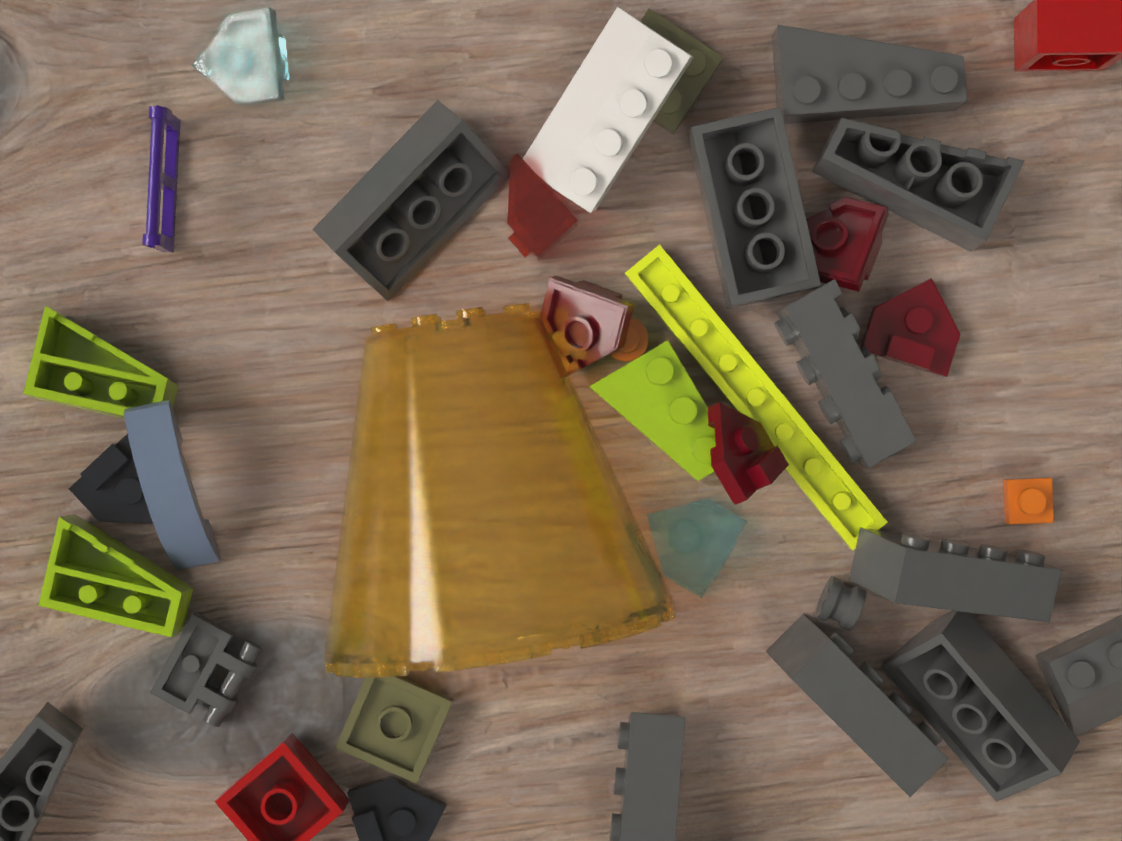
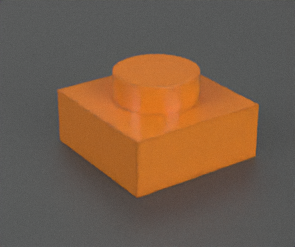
(1028, 500)

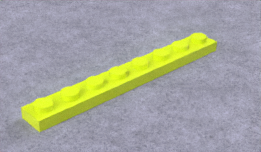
(754, 394)

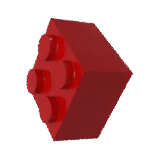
(1068, 35)
(283, 796)

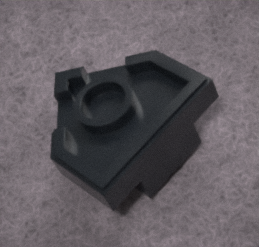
(112, 487)
(393, 811)

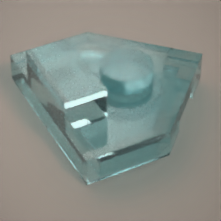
(247, 58)
(694, 542)

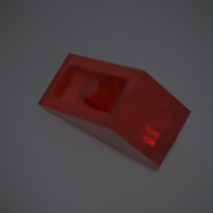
(534, 212)

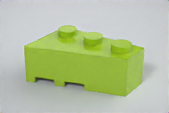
(88, 373)
(664, 406)
(110, 582)

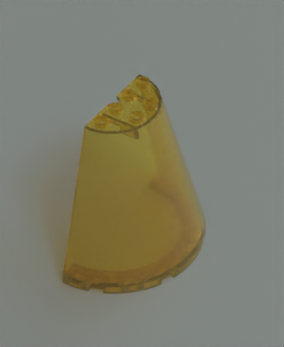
(480, 507)

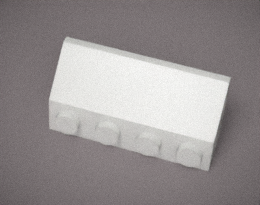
(606, 110)

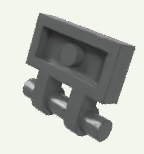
(193, 663)

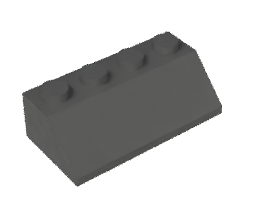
(412, 200)
(753, 207)
(1086, 676)
(982, 705)

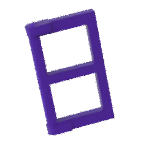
(162, 120)

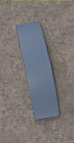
(168, 485)

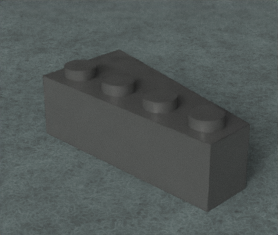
(855, 78)
(920, 179)
(844, 376)
(955, 576)
(857, 705)
(32, 771)
(649, 778)

